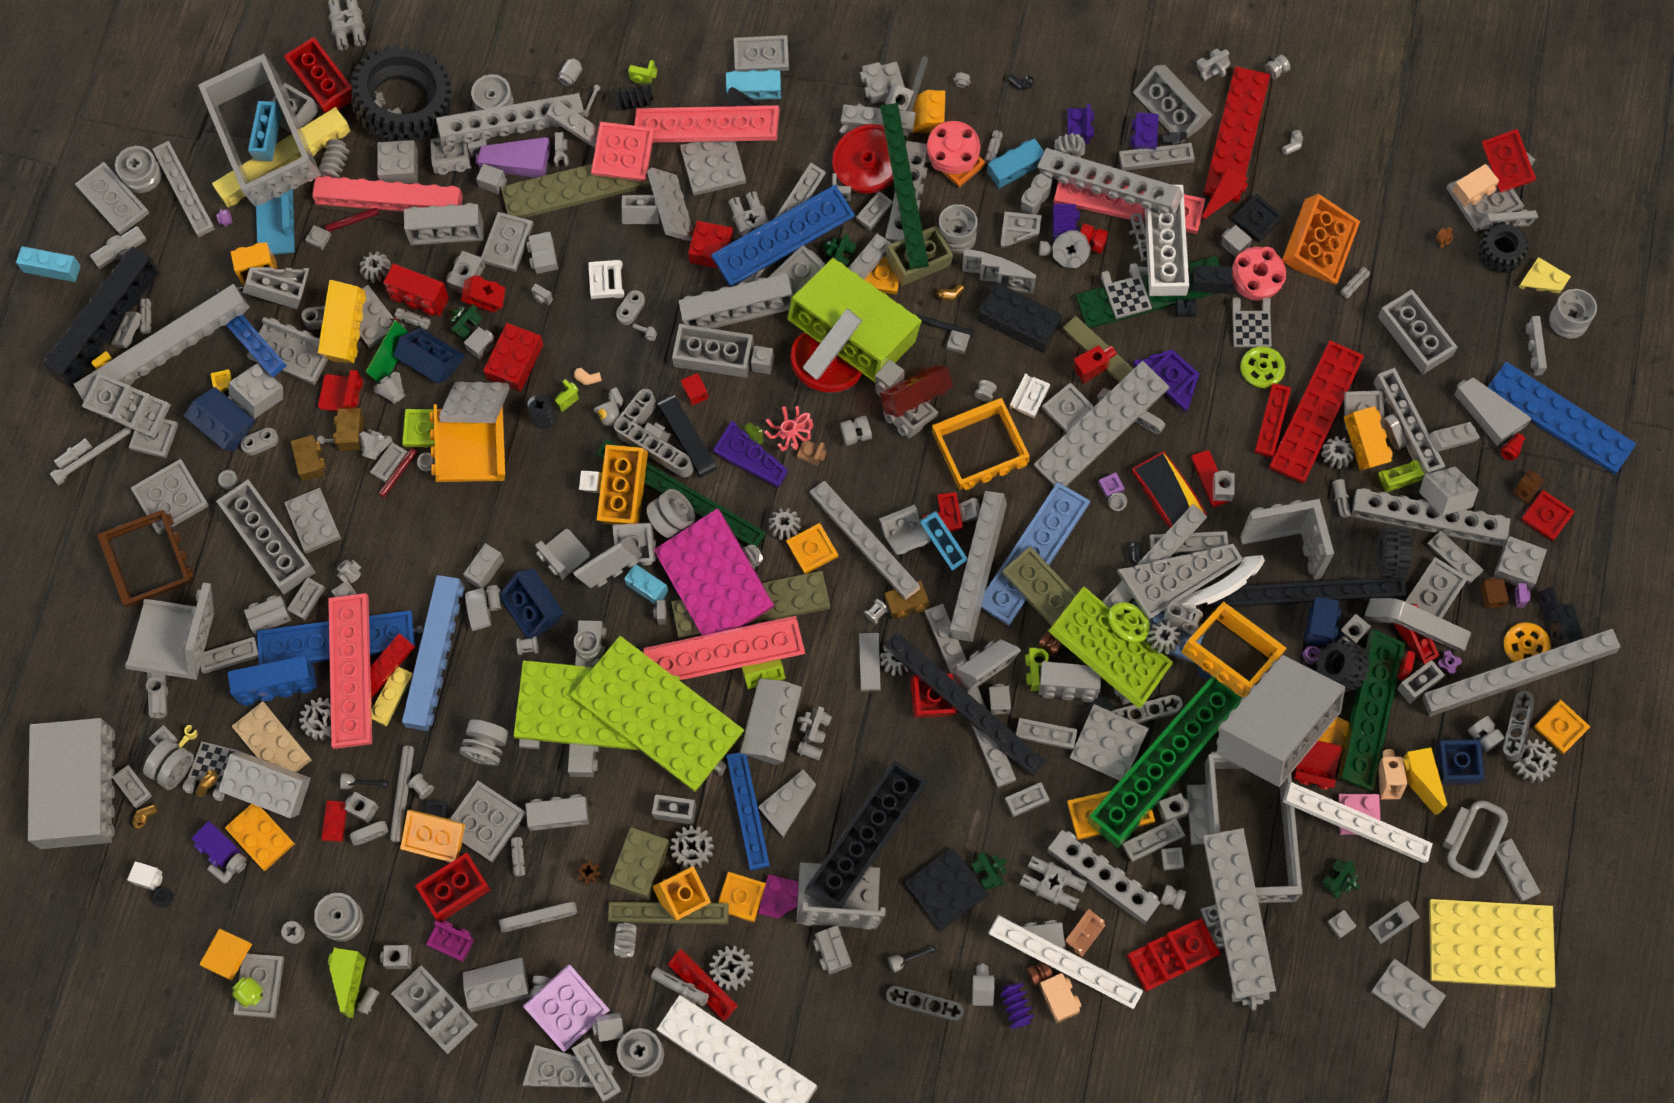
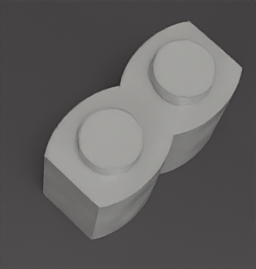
(1036, 194)
(543, 252)

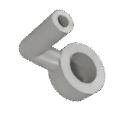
(235, 865)

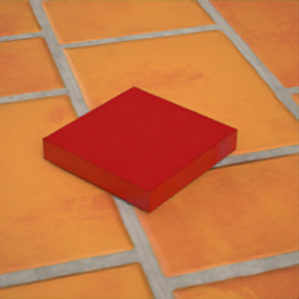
(1547, 515)

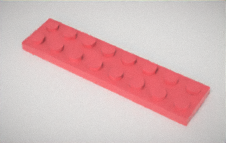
(710, 123)
(1103, 204)
(729, 648)
(350, 671)

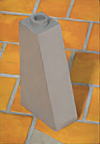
(1491, 411)

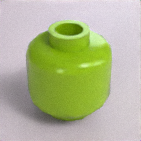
(247, 991)

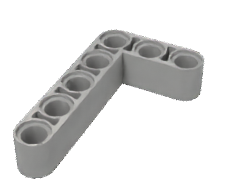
(634, 430)
(1417, 620)

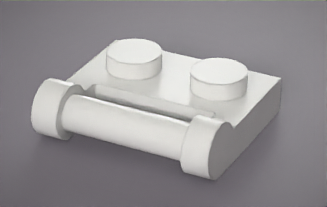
(600, 280)

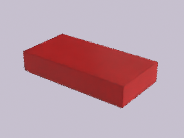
(1406, 665)

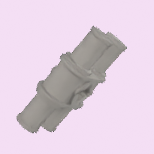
(341, 28)
(742, 217)
(1056, 894)

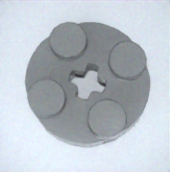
(1080, 244)

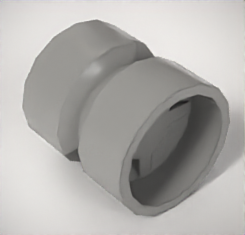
(849, 433)
(587, 645)
(1490, 740)

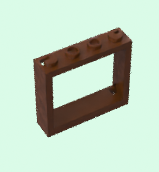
(114, 565)

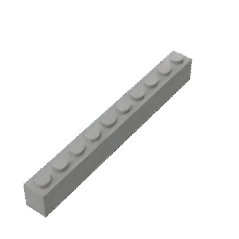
(170, 339)
(1521, 672)

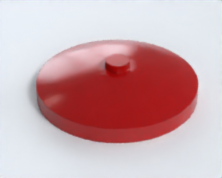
(863, 159)
(836, 377)

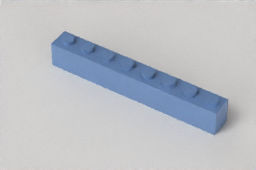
(432, 653)

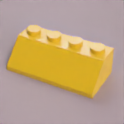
(341, 322)

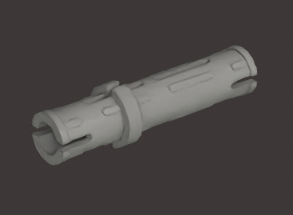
(687, 991)

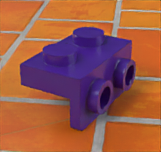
(1145, 131)

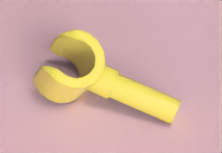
(187, 736)

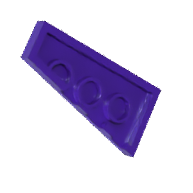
(745, 453)

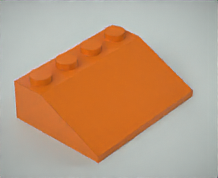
(1321, 239)

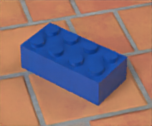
(272, 680)

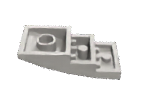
(999, 270)
(126, 405)
(434, 1009)

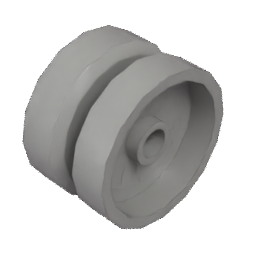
(491, 92)
(138, 169)
(670, 513)
(168, 764)
(339, 928)
(628, 1051)

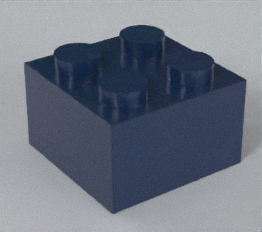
(1322, 622)
(1460, 762)

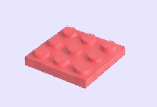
(623, 151)

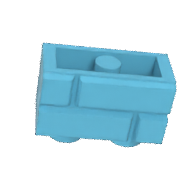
(646, 584)

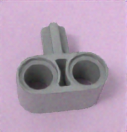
(983, 987)

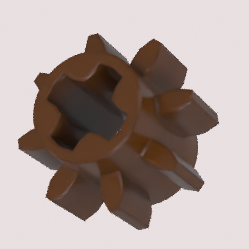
(585, 868)

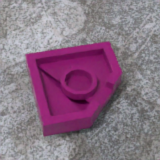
(779, 897)

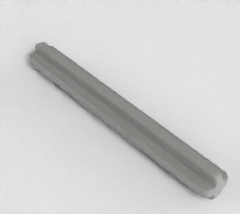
(401, 794)

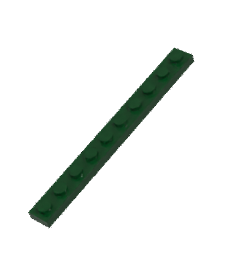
(904, 186)
(701, 505)

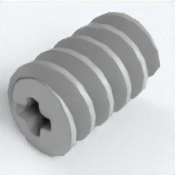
(333, 158)

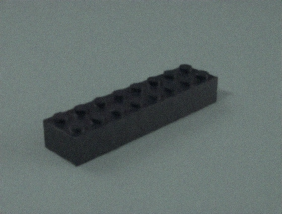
(101, 317)
(865, 837)

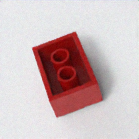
(416, 290)
(513, 357)
(452, 887)

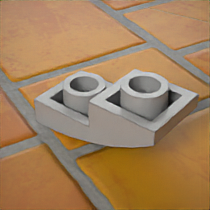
(477, 609)
(1212, 923)

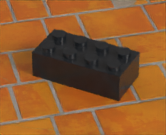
(1020, 317)

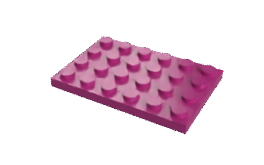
(714, 576)

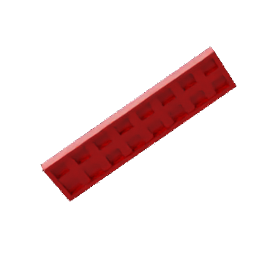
(1237, 126)
(1316, 412)

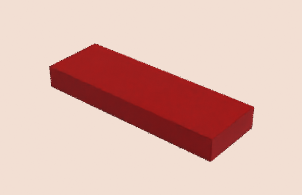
(1206, 469)

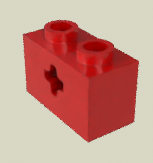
(483, 293)

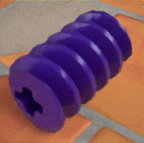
(1016, 1005)

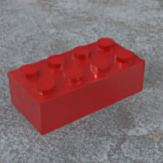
(319, 76)

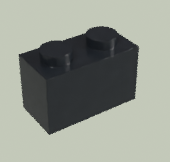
(1211, 279)

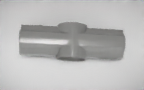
(117, 246)
(157, 699)

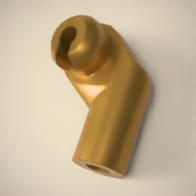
(950, 294)
(206, 782)
(142, 815)

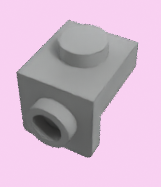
(658, 431)

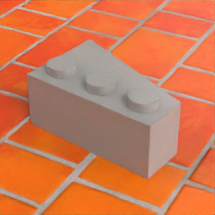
(276, 285)

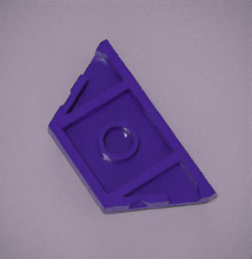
(1176, 374)

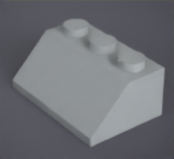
(609, 563)
(984, 664)
(496, 985)

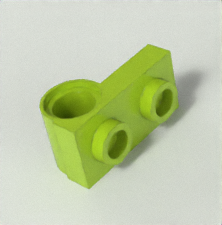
(1033, 677)

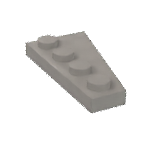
(556, 1069)

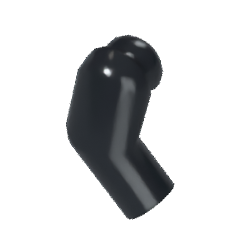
(1026, 83)
(1134, 552)

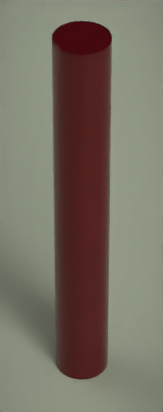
(353, 219)
(397, 473)

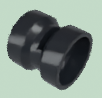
(1186, 308)

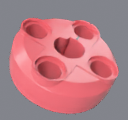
(953, 147)
(1258, 273)

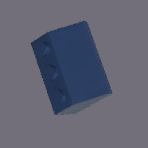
(428, 355)
(220, 419)
(531, 603)

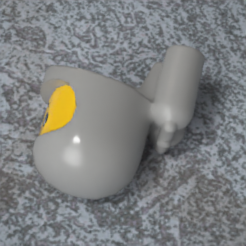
(609, 411)

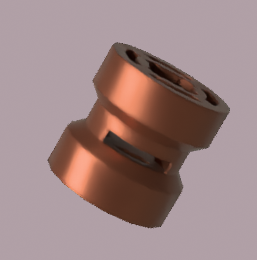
(1050, 643)
(1043, 973)

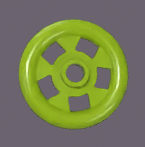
(1261, 381)
(1129, 622)

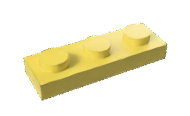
(391, 696)

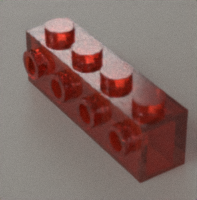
(916, 390)

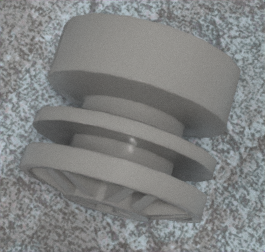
(958, 227)
(1573, 313)
(482, 746)

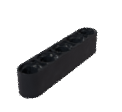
(686, 435)

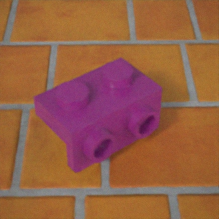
(450, 941)

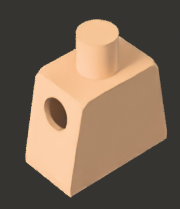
(1391, 776)

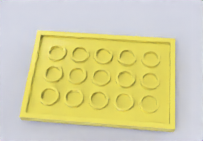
(1491, 943)

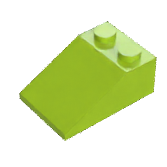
(346, 973)

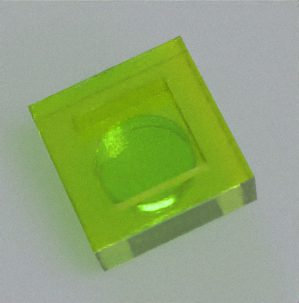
(754, 433)

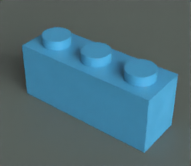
(265, 131)
(1015, 163)
(943, 540)

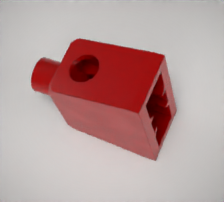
(1088, 367)

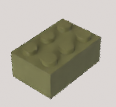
(937, 252)
(639, 863)

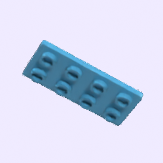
(276, 224)

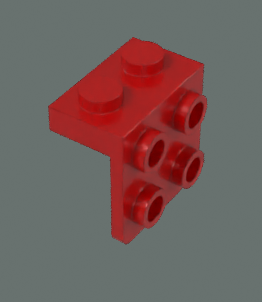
(340, 391)
(1319, 765)

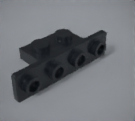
(1560, 619)

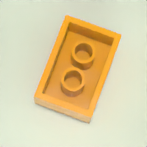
(1368, 438)

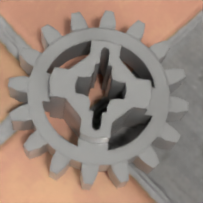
(314, 721)
(1542, 755)
(697, 841)
(741, 966)

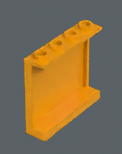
(467, 450)

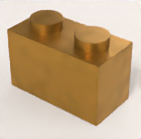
(349, 426)
(308, 458)
(901, 608)

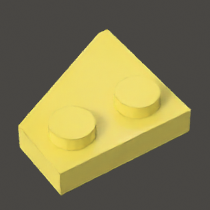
(1545, 277)

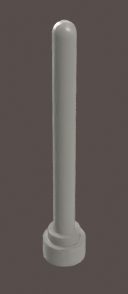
(60, 475)

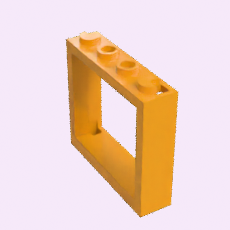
(972, 417)
(1248, 632)

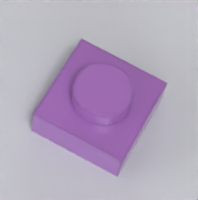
(1111, 484)
(1522, 595)

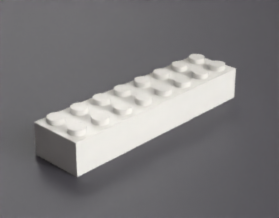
(734, 1055)

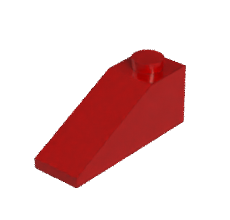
(1228, 189)
(1421, 645)

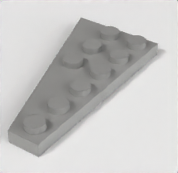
(1172, 579)

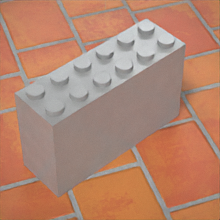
(1280, 720)
(71, 783)

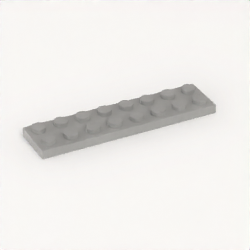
(1101, 425)
(1239, 913)

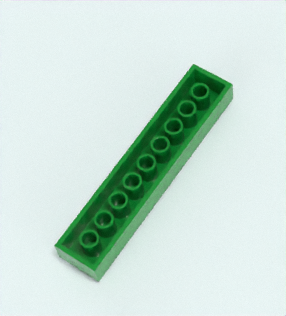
(1164, 762)

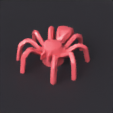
(790, 428)

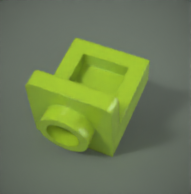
(643, 75)

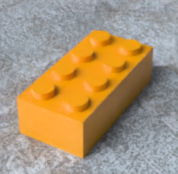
(622, 485)

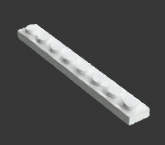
(1357, 822)
(1065, 961)

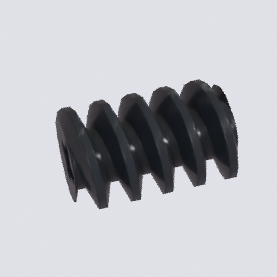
(634, 97)
(541, 412)

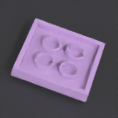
(565, 1008)

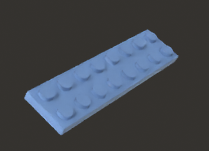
(1046, 536)

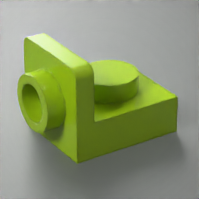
(567, 398)

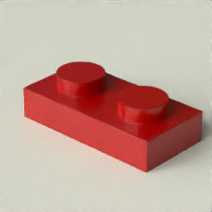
(334, 821)

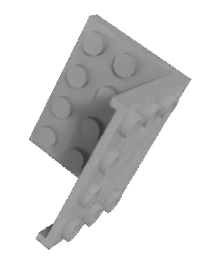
(1289, 520)
(172, 636)
(858, 912)

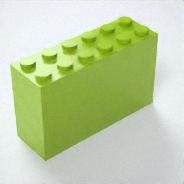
(886, 325)

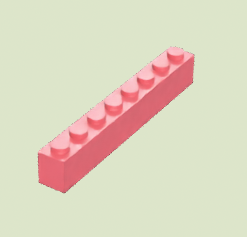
(382, 194)

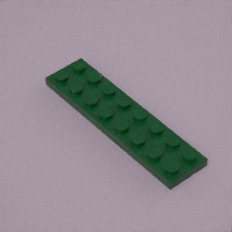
(1098, 311)
(1371, 712)

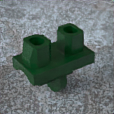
(843, 245)
(471, 315)
(985, 862)
(1345, 881)

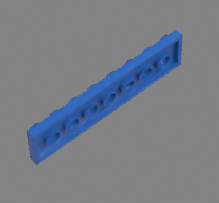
(782, 236)
(1563, 418)
(313, 638)

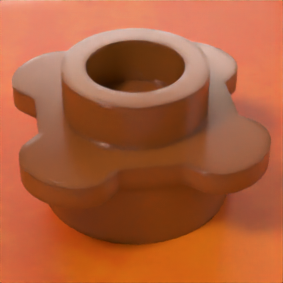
(1444, 236)

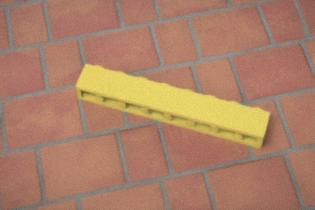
(317, 134)

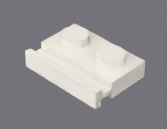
(1029, 395)

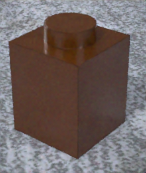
(1494, 593)

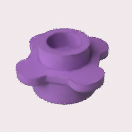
(1450, 668)

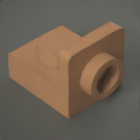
(812, 452)

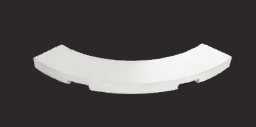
(1228, 585)

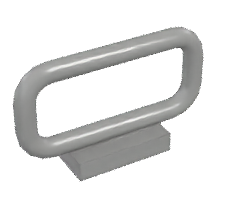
(1459, 830)

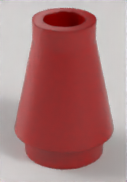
(1512, 448)

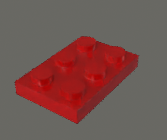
(1509, 160)

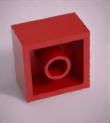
(707, 240)
(927, 702)

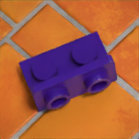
(1080, 122)

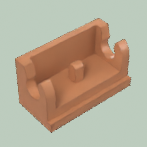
(1085, 933)

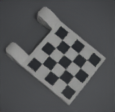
(1127, 295)
(1251, 327)
(208, 758)

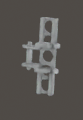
(1142, 231)

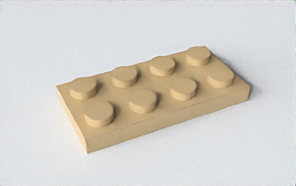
(270, 739)

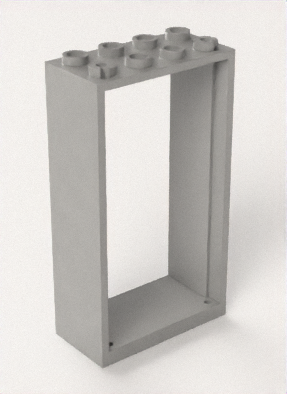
(236, 82)
(1264, 894)

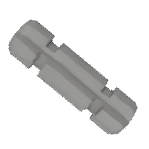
(993, 146)
(1355, 282)
(145, 311)
(412, 318)
(518, 856)

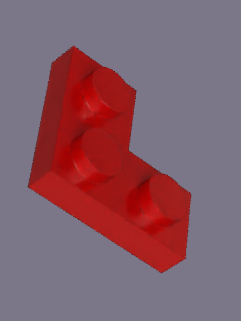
(949, 511)

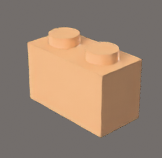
(1476, 185)
(1060, 998)

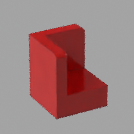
(694, 389)

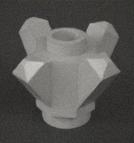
(391, 388)
(373, 443)

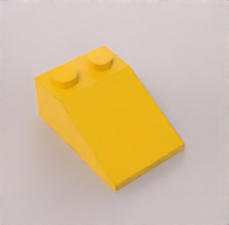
(1424, 778)

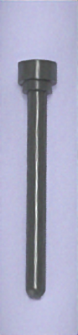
(916, 85)

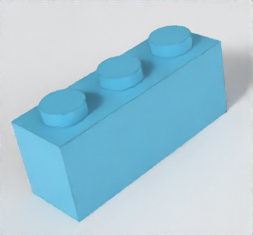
(756, 83)
(48, 264)

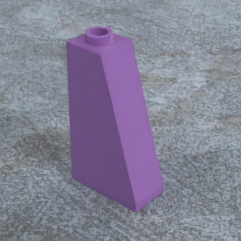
(518, 157)

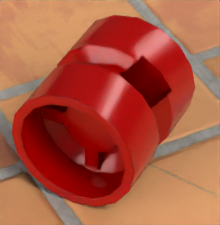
(1095, 238)

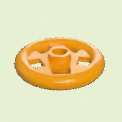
(1526, 627)

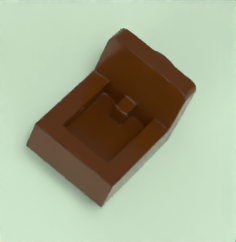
(1528, 486)

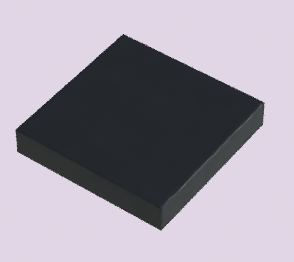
(1257, 218)

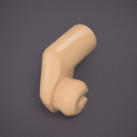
(585, 378)

